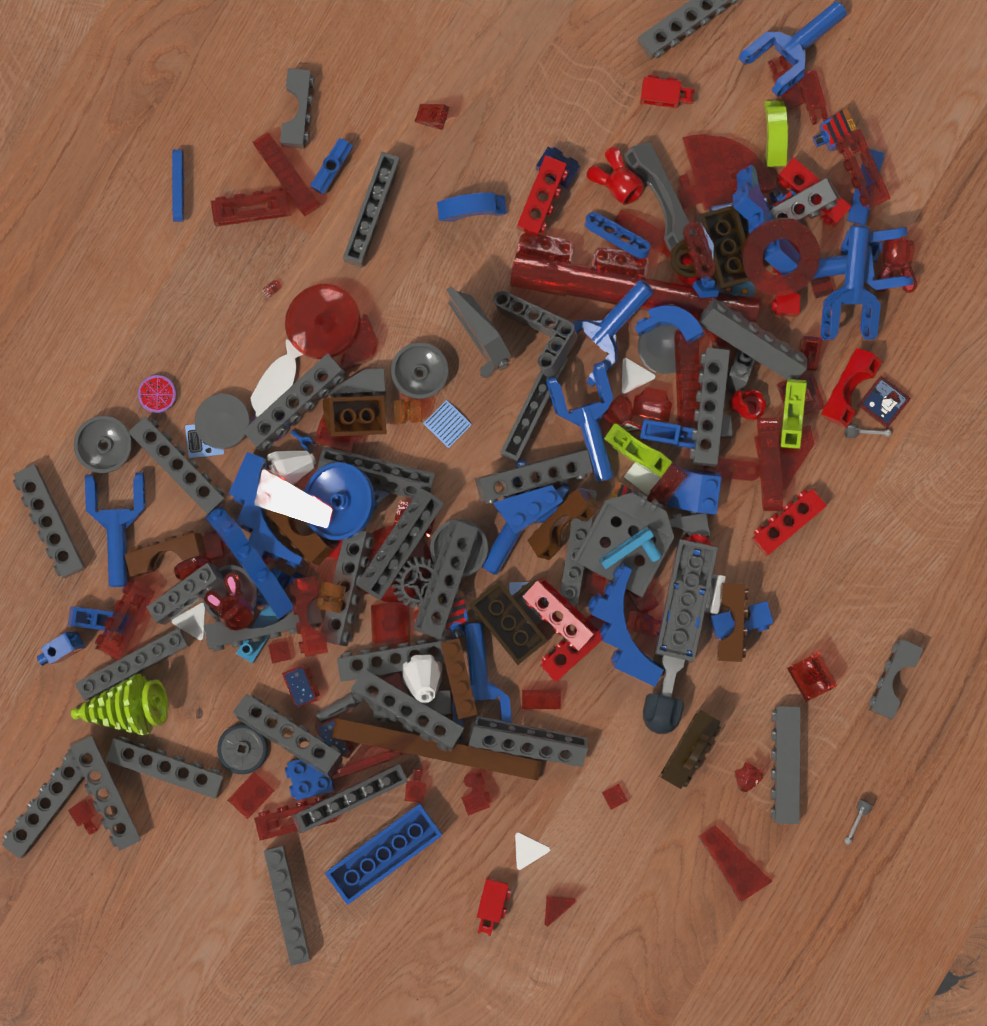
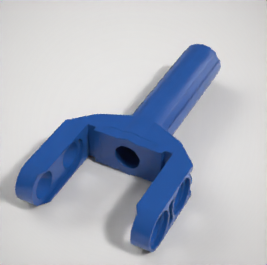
(794, 46)
(837, 265)
(853, 290)
(604, 331)
(588, 419)
(116, 523)
(506, 539)
(478, 673)

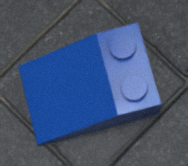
(698, 492)

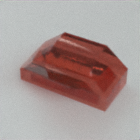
(652, 405)

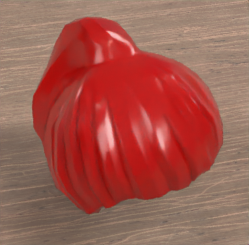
(748, 403)

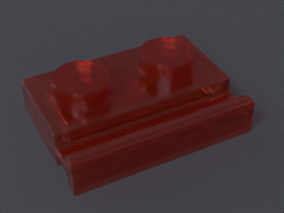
(251, 795)

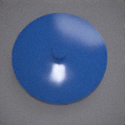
(349, 494)

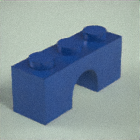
(758, 617)

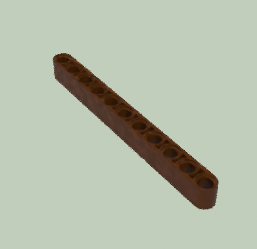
(418, 746)

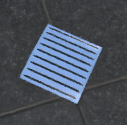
(447, 423)

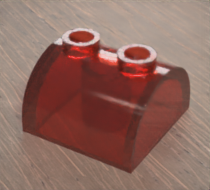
(390, 624)
(812, 676)

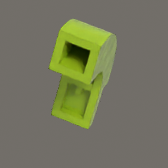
(776, 133)
(793, 413)
(637, 451)

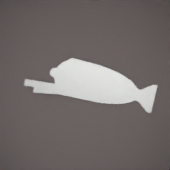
(275, 381)

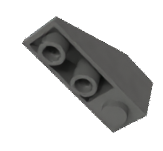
(739, 371)
(366, 382)

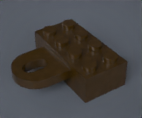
(728, 239)
(511, 620)
(689, 749)

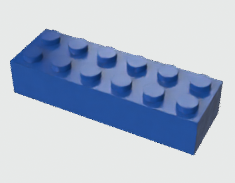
(383, 854)

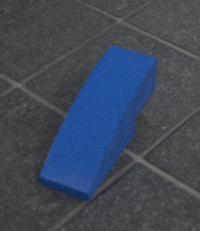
(667, 434)
(91, 618)

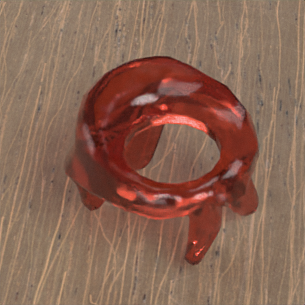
(748, 777)

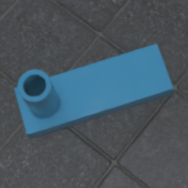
(642, 538)
(251, 650)

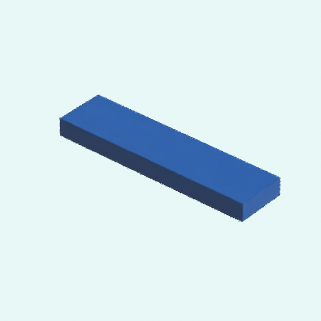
(858, 213)

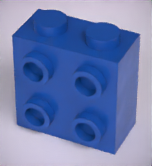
(307, 780)

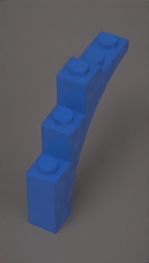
(751, 204)
(254, 517)
(250, 561)
(611, 609)

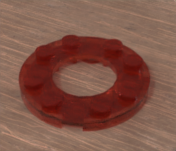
(780, 229)

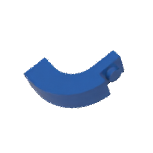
(471, 205)
(671, 316)

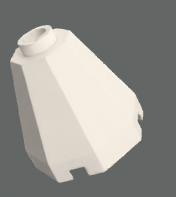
(291, 464)
(423, 677)

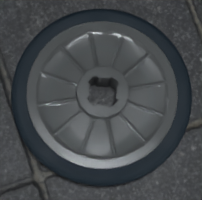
(240, 762)

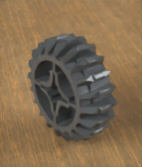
(401, 582)

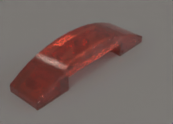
(645, 231)

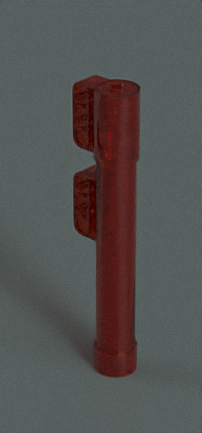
(607, 280)

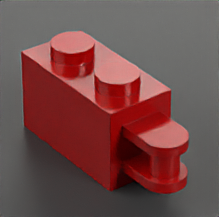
(664, 92)
(492, 904)

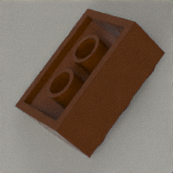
(355, 415)

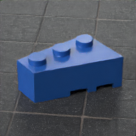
(527, 508)

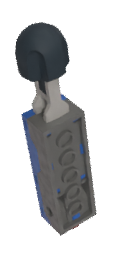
(680, 626)

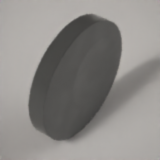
(658, 349)
(222, 421)

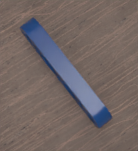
(178, 185)
(594, 222)

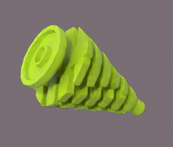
(127, 706)

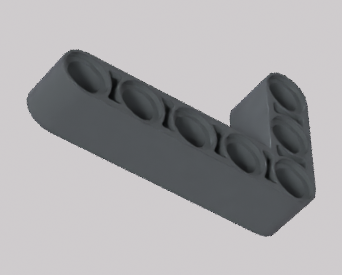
(540, 324)

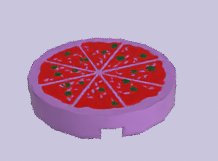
(157, 394)

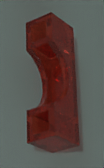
(305, 592)

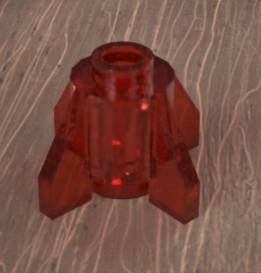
(619, 411)

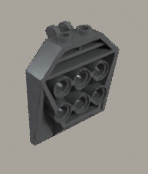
(480, 331)
(632, 511)

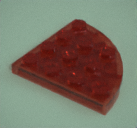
(716, 164)

